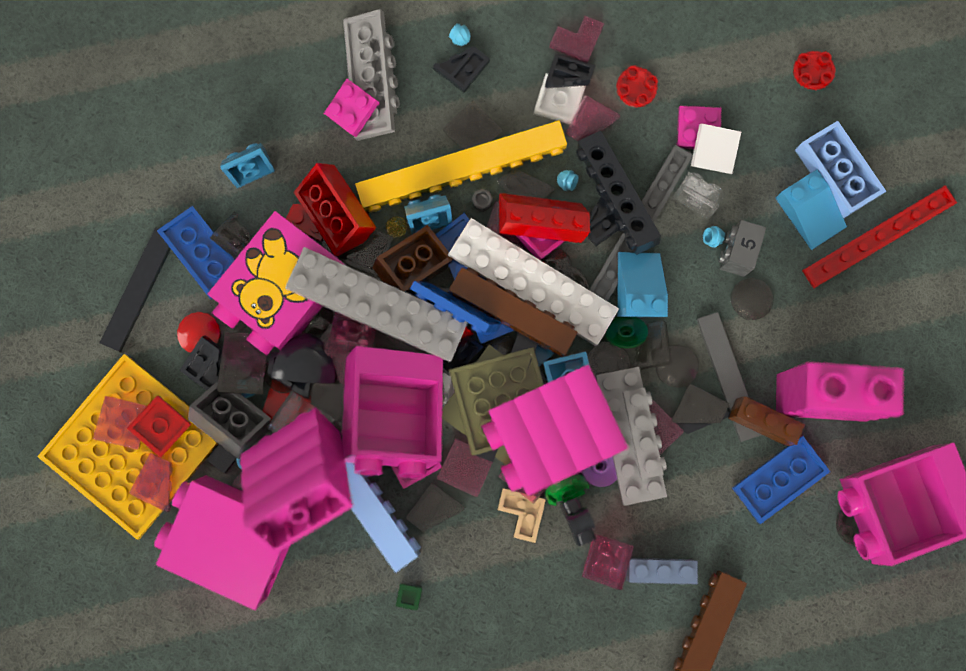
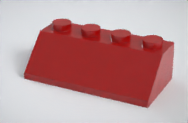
(334, 209)
(543, 218)

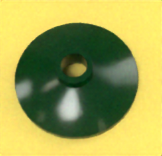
(626, 332)

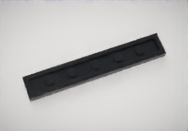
(136, 293)

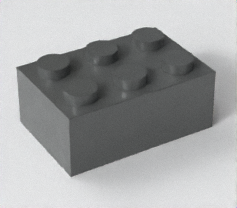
(229, 420)

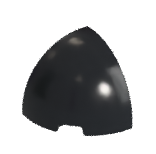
(304, 361)

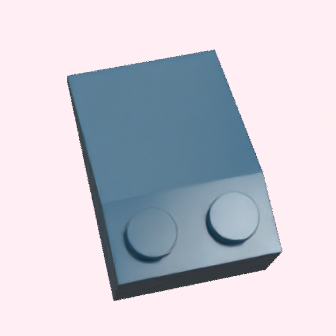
(247, 165)
(812, 209)
(432, 212)
(641, 286)

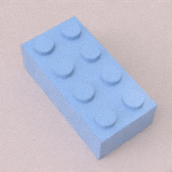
(841, 167)

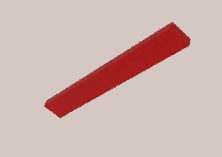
(879, 236)

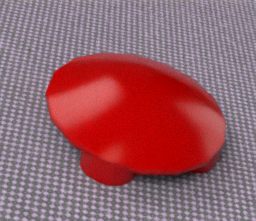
(814, 69)
(637, 86)
(196, 326)

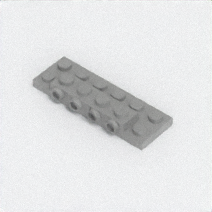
(372, 69)
(639, 467)

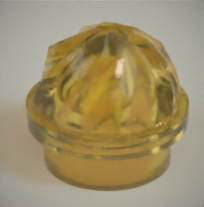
(396, 226)

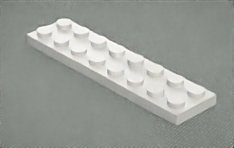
(533, 280)

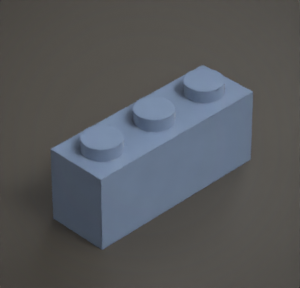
(662, 571)

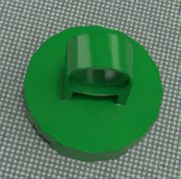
(566, 489)

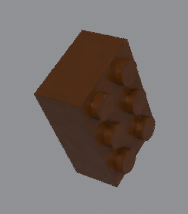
(413, 259)

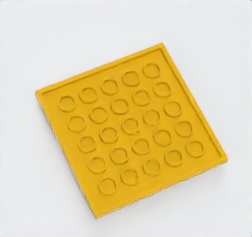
(108, 470)

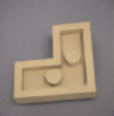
(529, 513)

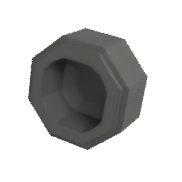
(482, 199)

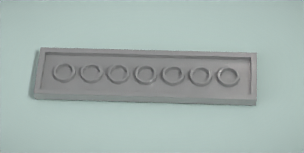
(375, 304)

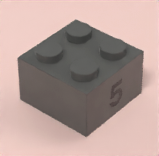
(742, 248)

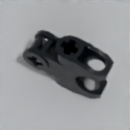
(579, 521)

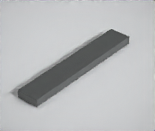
(724, 367)

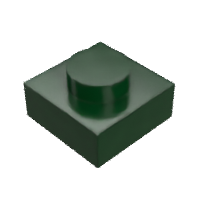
(408, 596)

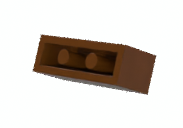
(766, 421)

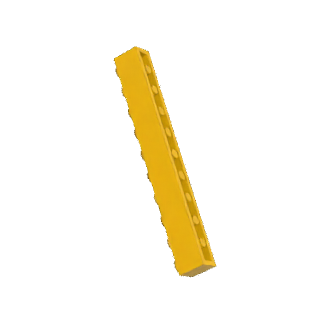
(461, 166)

